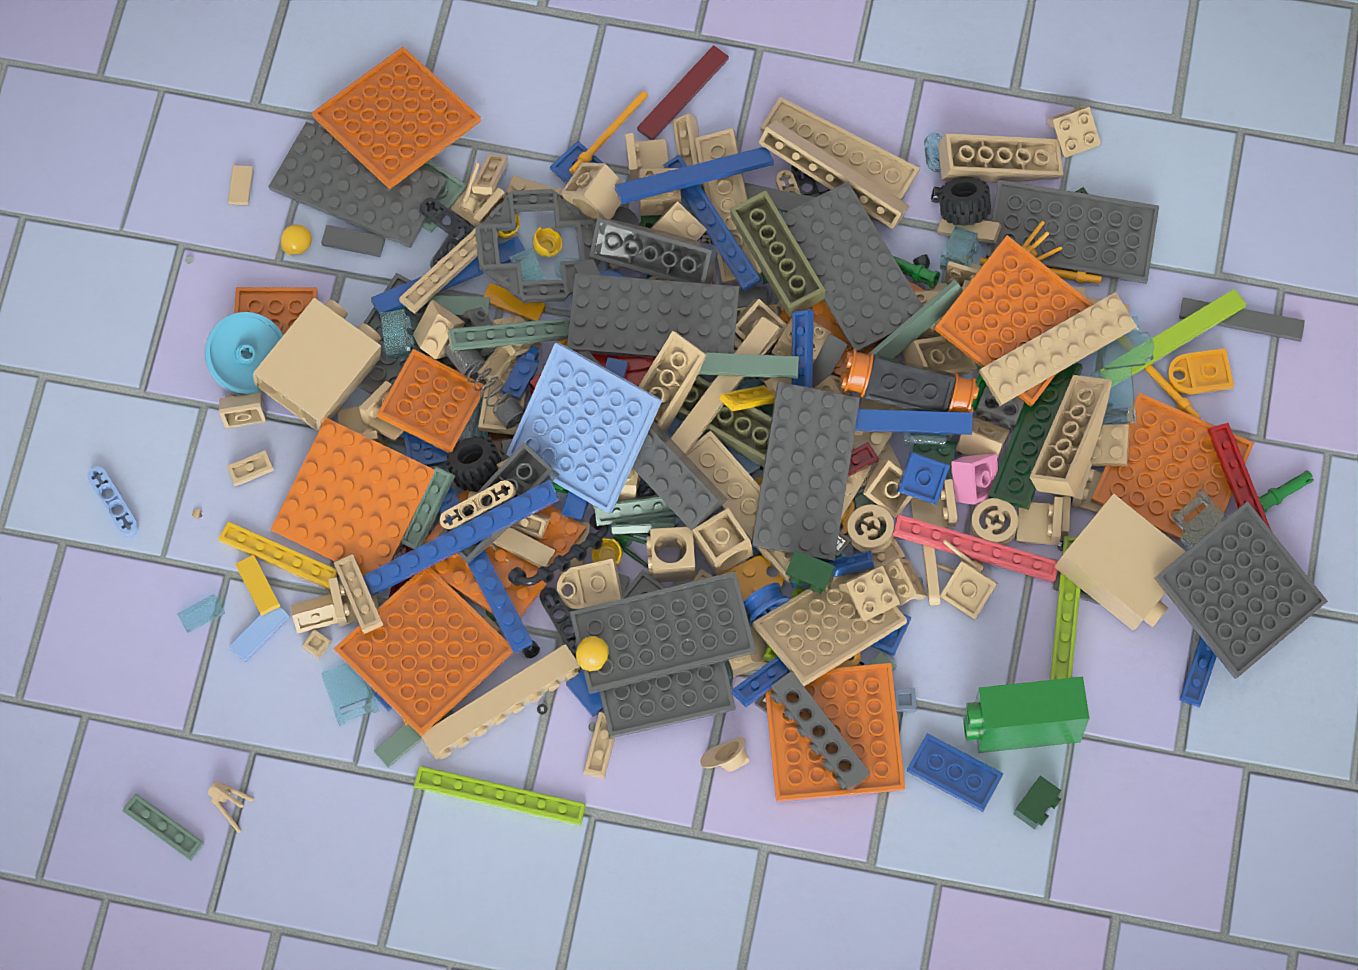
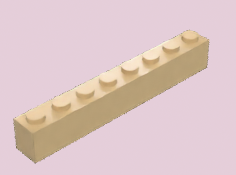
(832, 172)
(500, 702)

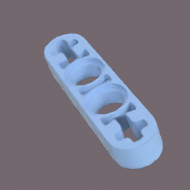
(113, 501)

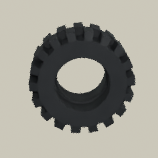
(965, 201)
(473, 462)

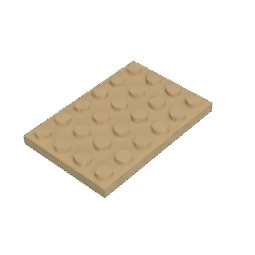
(822, 630)

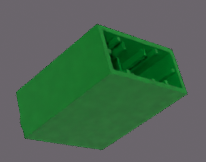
(1027, 715)

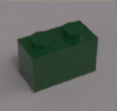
(1038, 802)

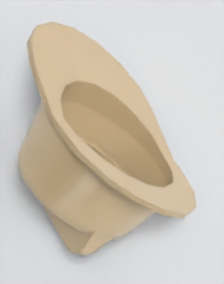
(727, 755)

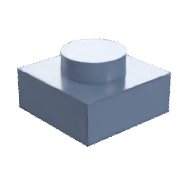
(905, 700)

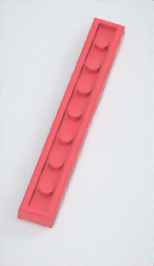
(976, 548)

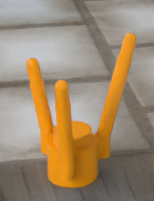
(1031, 249)

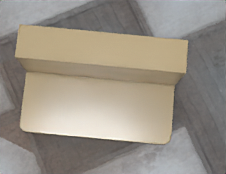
(314, 613)

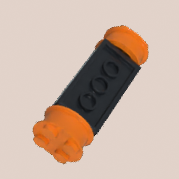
(907, 384)

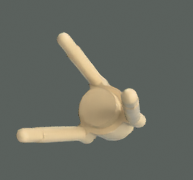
(469, 201)
(974, 563)
(222, 793)

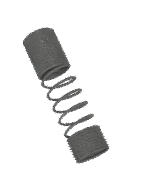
(468, 363)

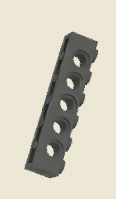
(792, 686)

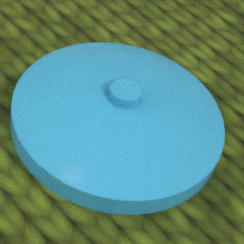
(238, 348)

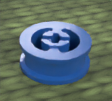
(764, 601)

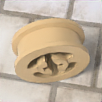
(996, 510)
(872, 516)

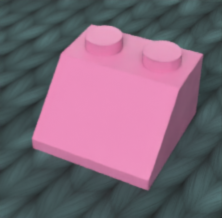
(974, 477)

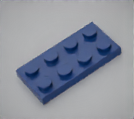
(955, 772)

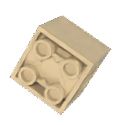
(593, 190)
(671, 537)
(722, 542)

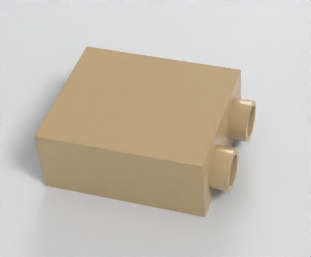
(318, 363)
(1118, 563)

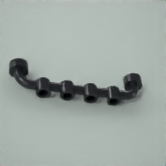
(594, 540)

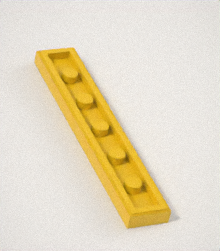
(278, 555)

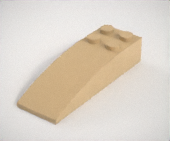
(999, 158)
(672, 376)
(1072, 437)

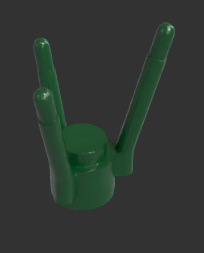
(626, 540)

